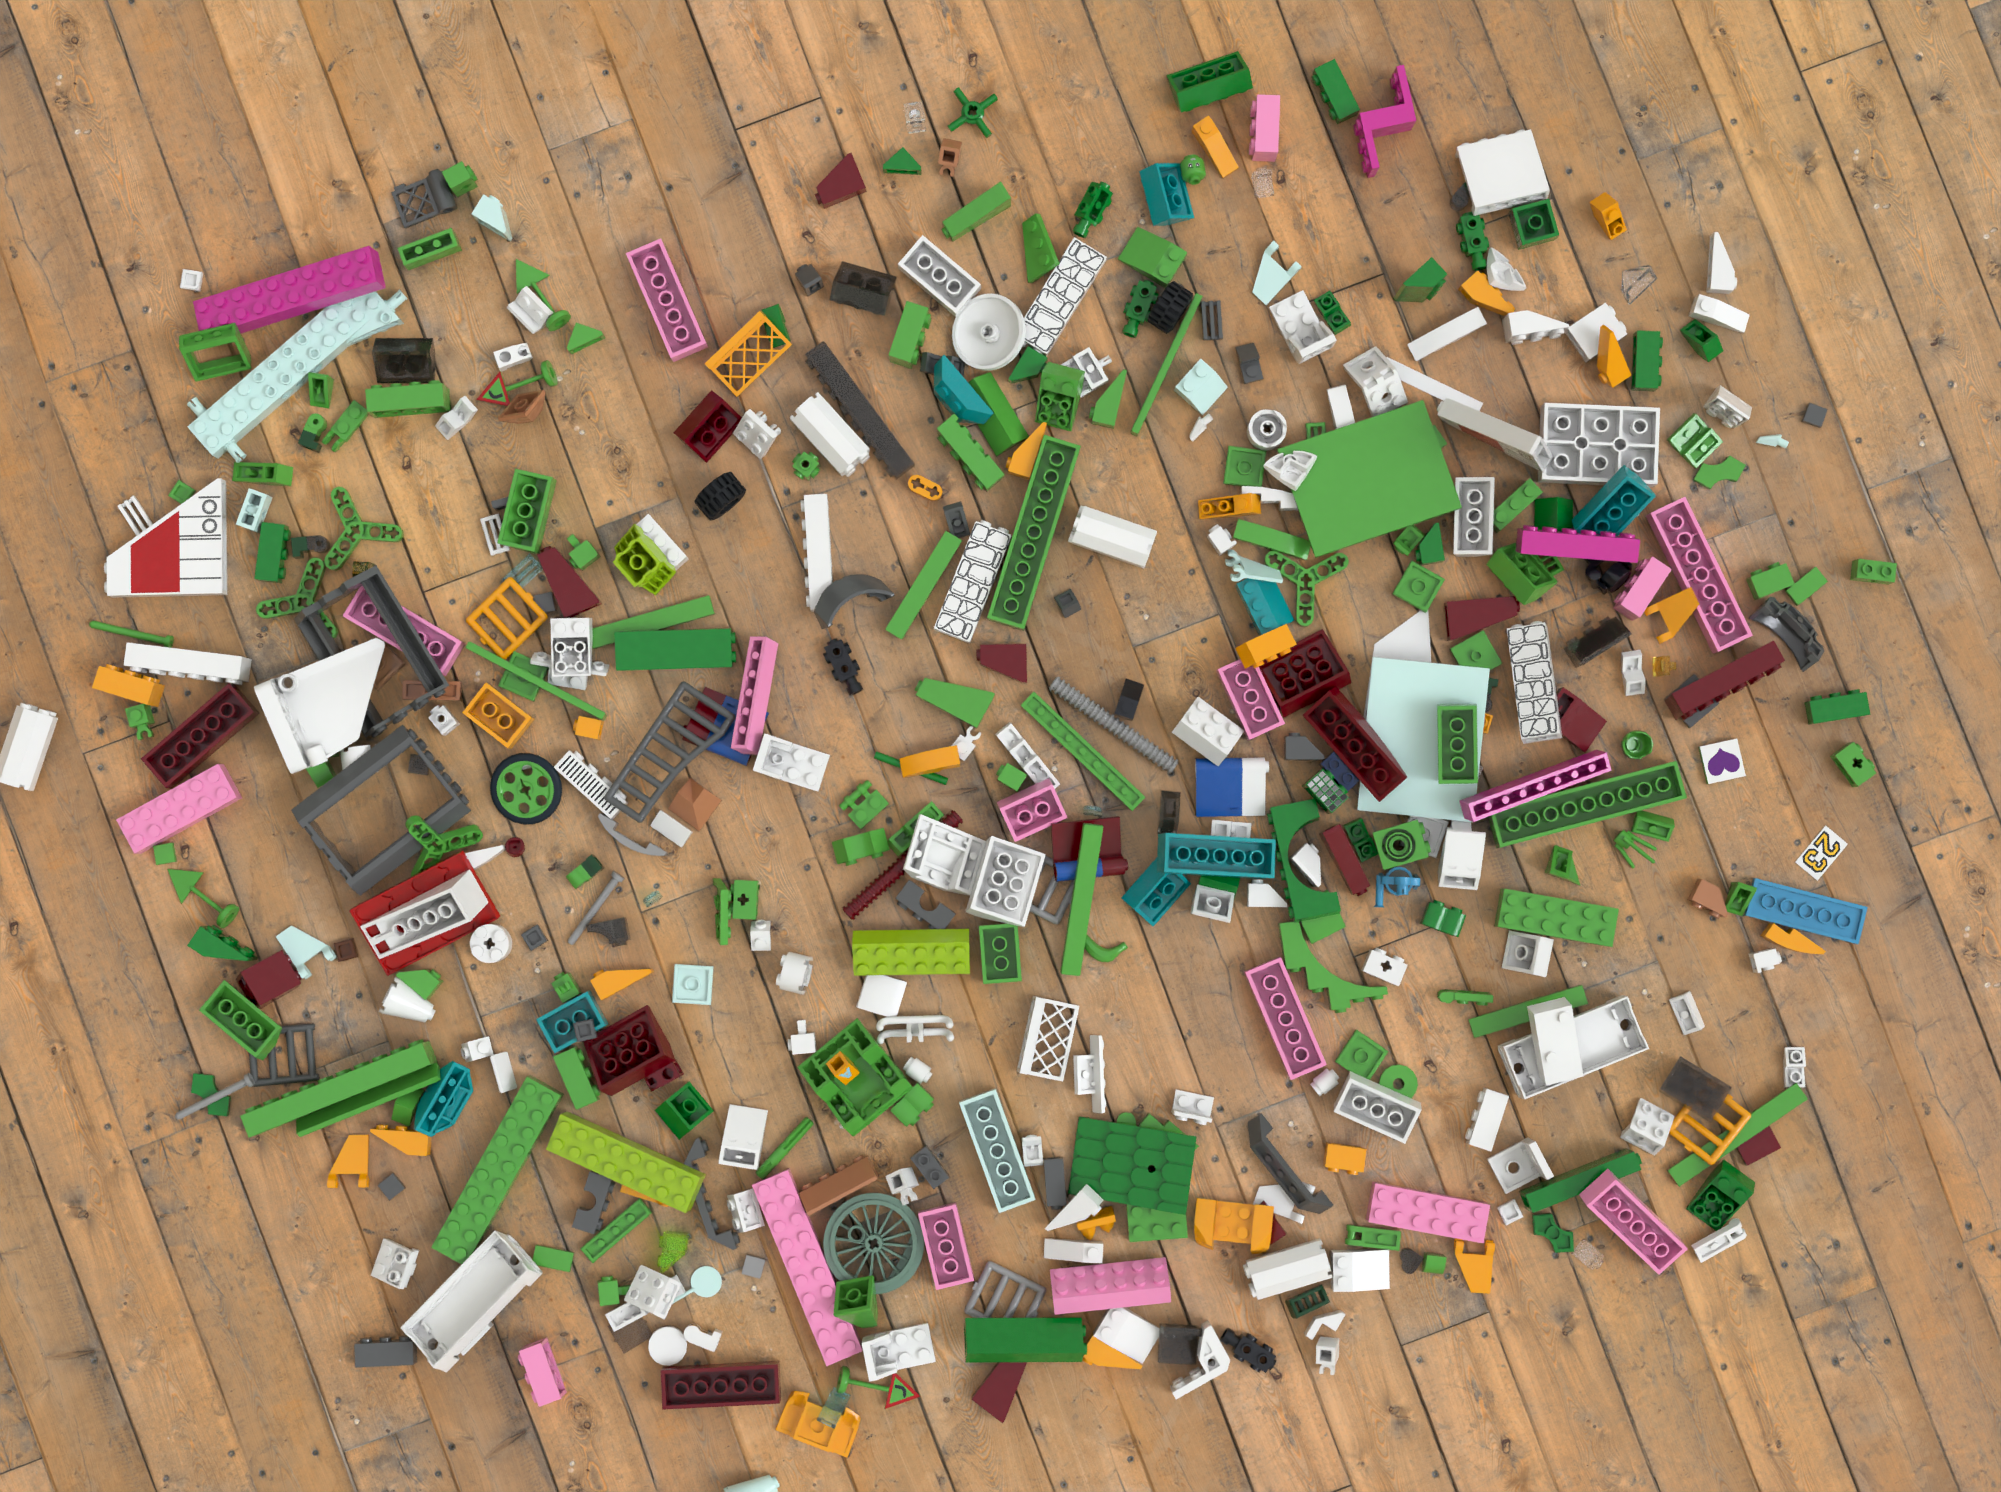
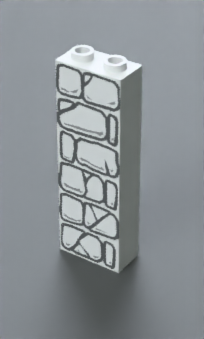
(1061, 296)
(973, 581)
(1534, 682)

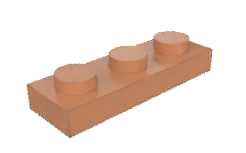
(414, 689)

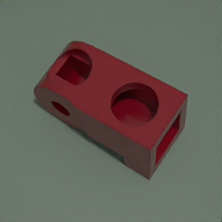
(664, 1076)

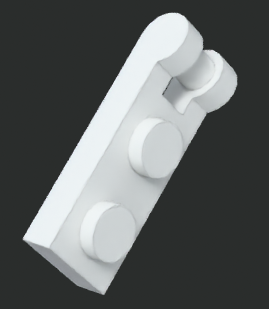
(1719, 1240)

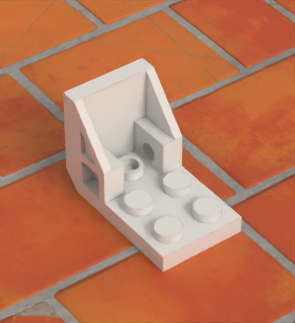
(1301, 327)
(791, 762)
(1208, 1348)
(897, 1350)

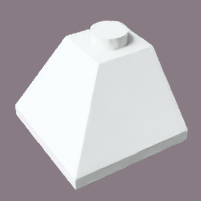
(1308, 863)

